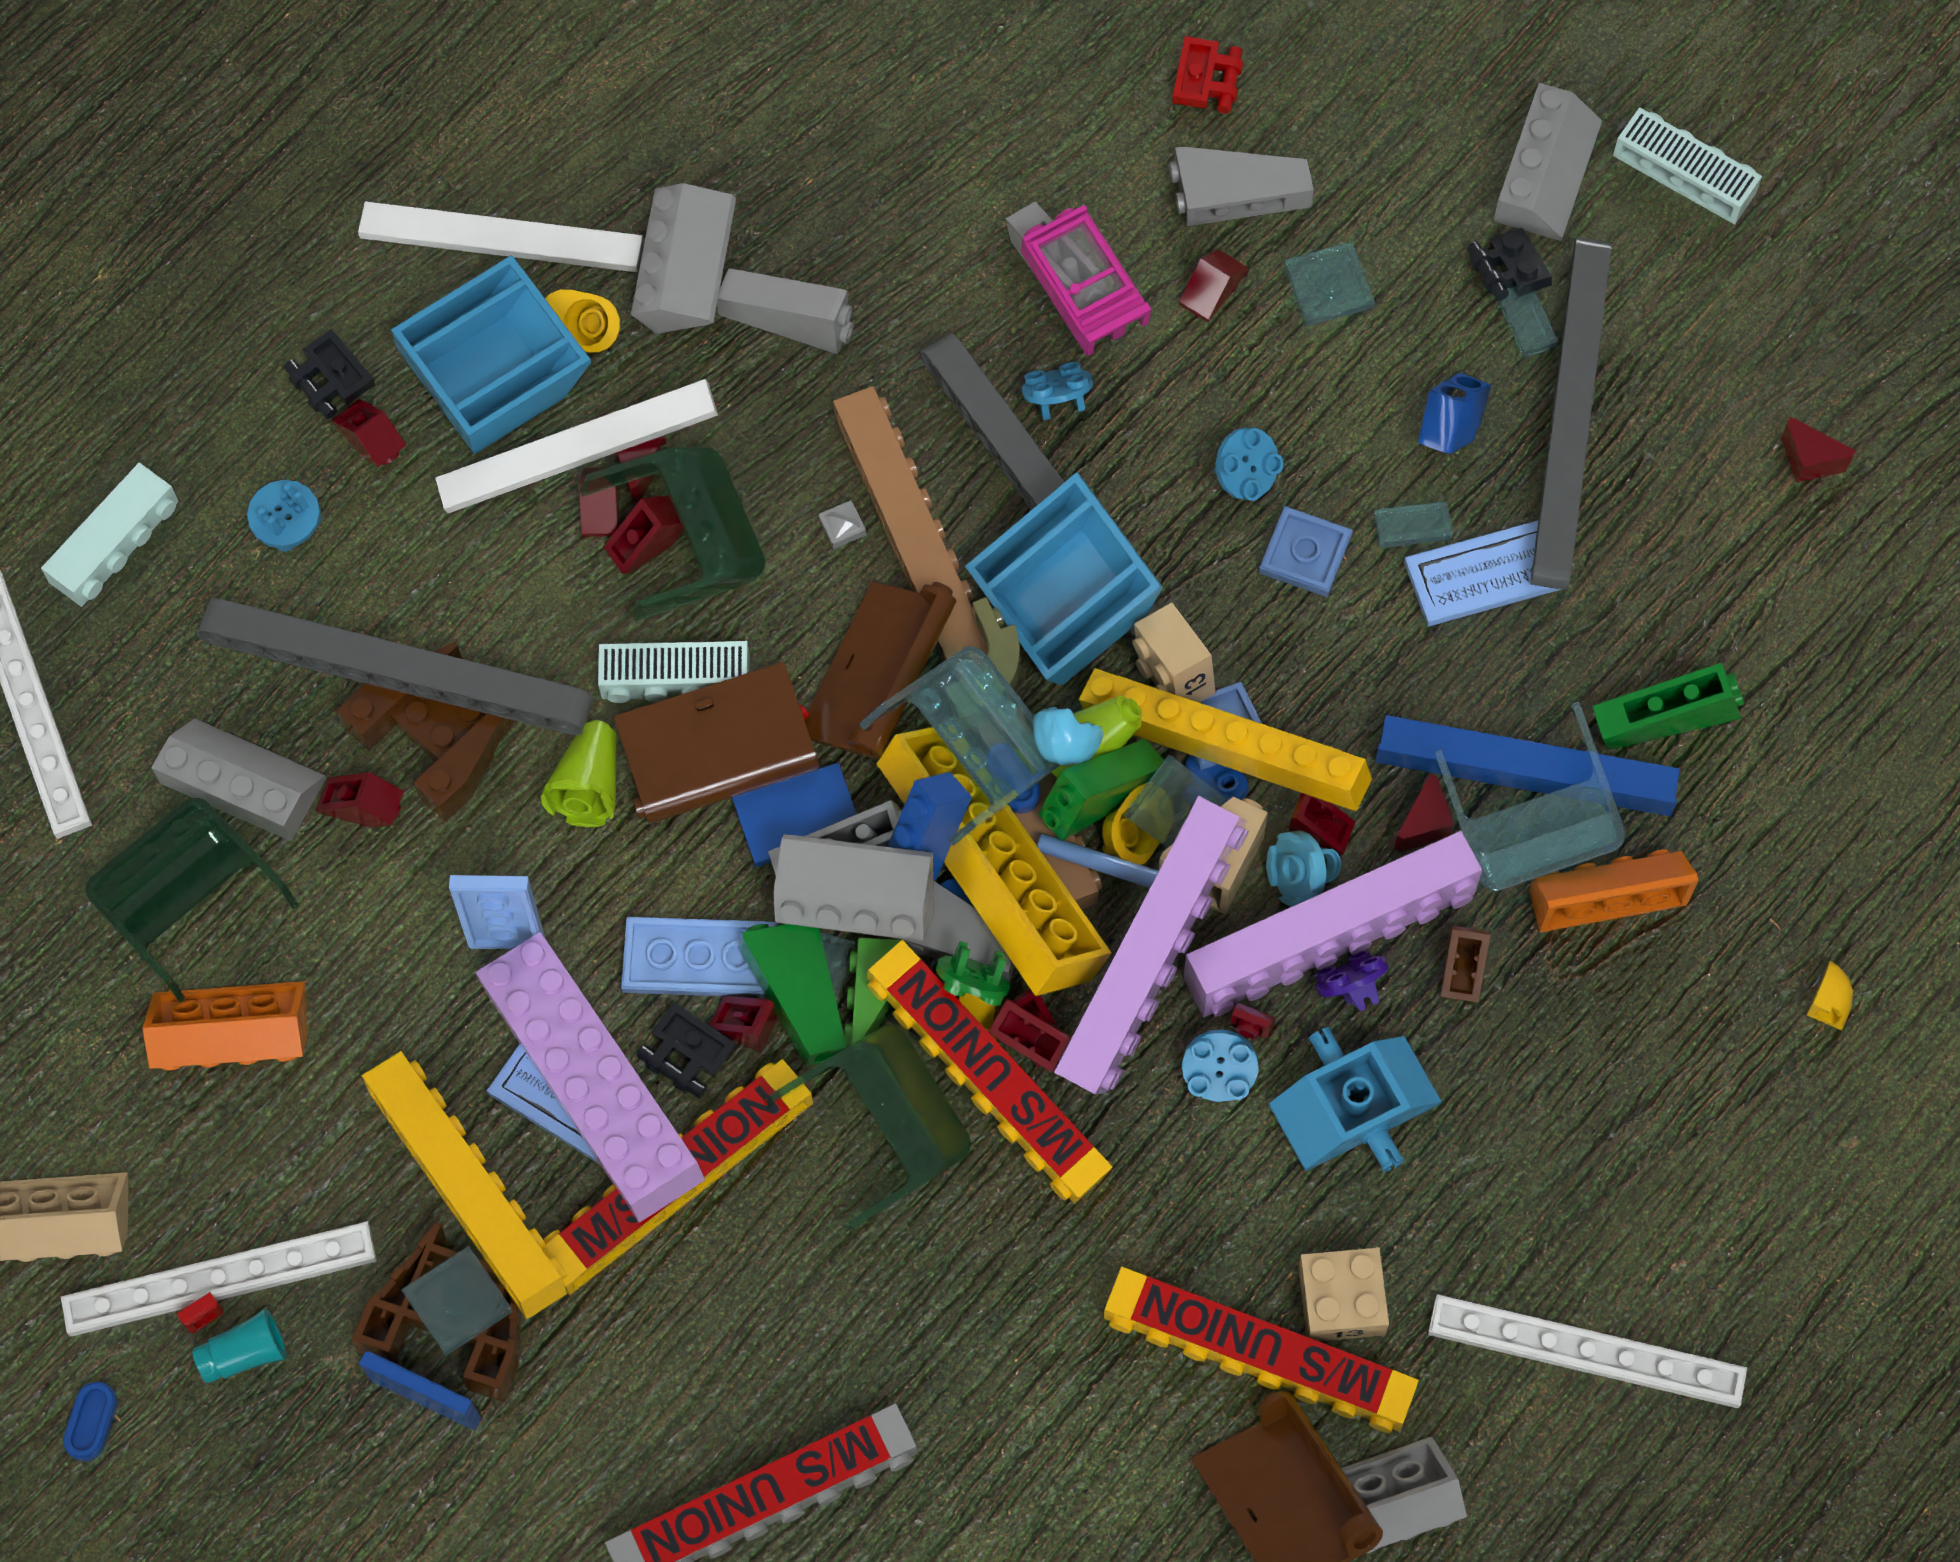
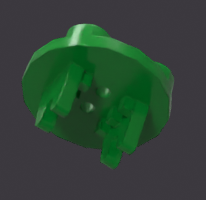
(972, 977)

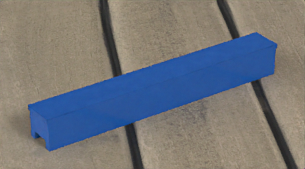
(1523, 763)

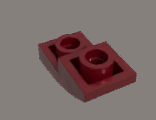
(1252, 1022)

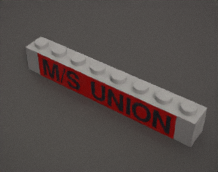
(772, 1493)

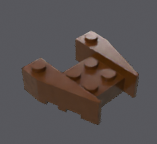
(452, 736)
(390, 1315)

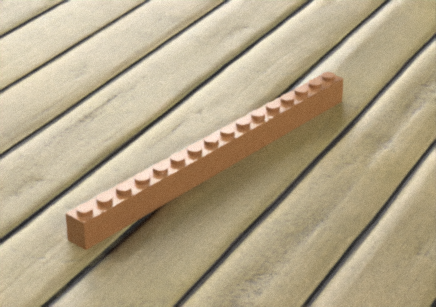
(925, 560)

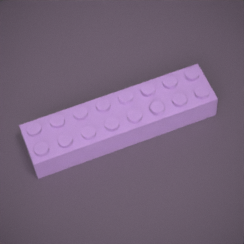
(1332, 925)
(1151, 947)
(590, 1077)

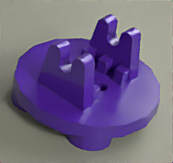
(1353, 980)

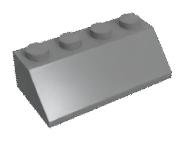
(1548, 163)
(683, 257)
(238, 777)
(854, 887)
(1408, 1490)

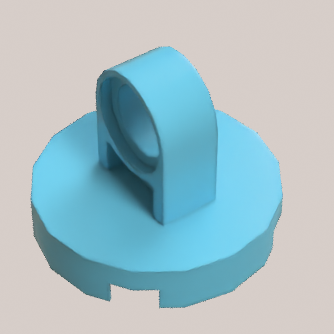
(1299, 867)

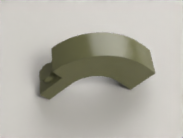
(1000, 640)

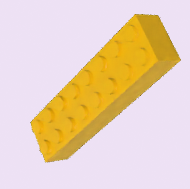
(1005, 875)

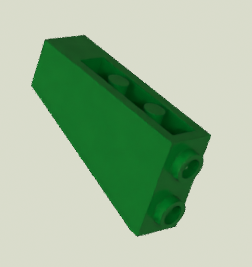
(1670, 708)
(1097, 787)
(796, 978)

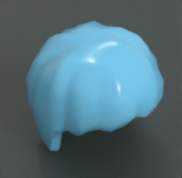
(1063, 738)

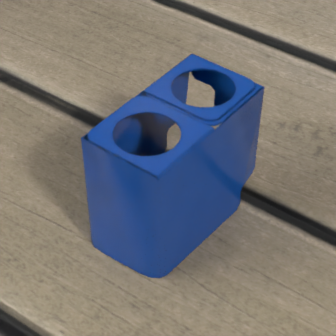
(1452, 423)

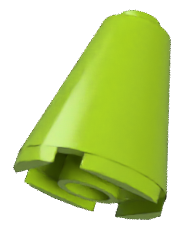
(1118, 720)
(585, 778)

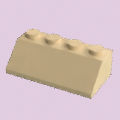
(63, 1216)

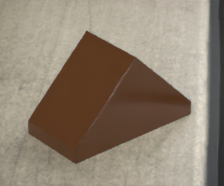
(1465, 963)

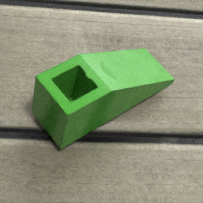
(867, 1009)

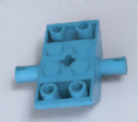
(1326, 1123)

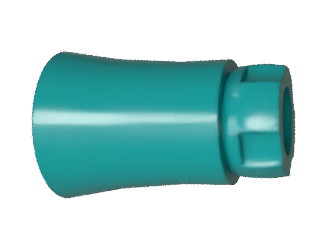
(240, 1348)

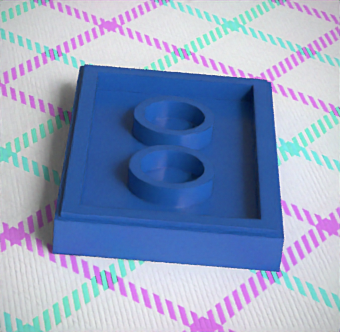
(792, 808)
(420, 1390)

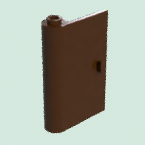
(875, 661)
(712, 754)
(1291, 1487)

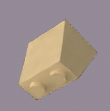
(1239, 860)

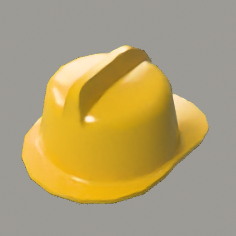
(587, 317)
(1124, 837)

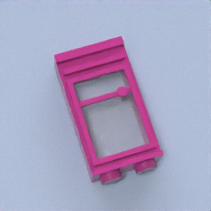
(1083, 278)

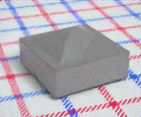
(842, 524)

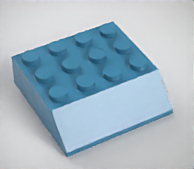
(492, 354)
(1066, 580)

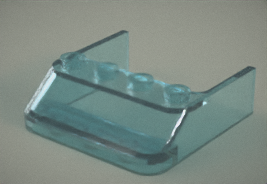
(980, 724)
(1545, 831)

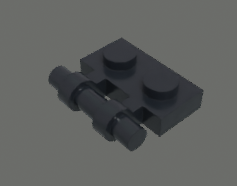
(1517, 258)
(337, 366)
(692, 1040)

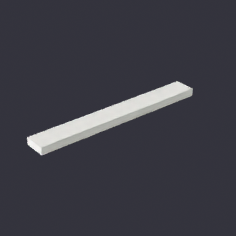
(501, 236)
(576, 446)
(37, 725)
(221, 1276)
(1588, 1351)

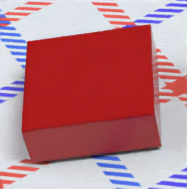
(200, 1313)

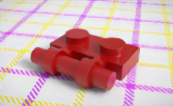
(1196, 72)

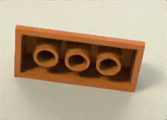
(1612, 890)
(226, 1025)

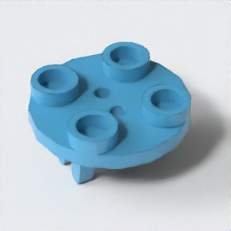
(1057, 387)
(1258, 453)
(271, 525)
(1238, 1067)

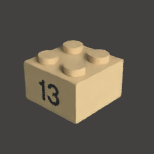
(1173, 655)
(1343, 1294)

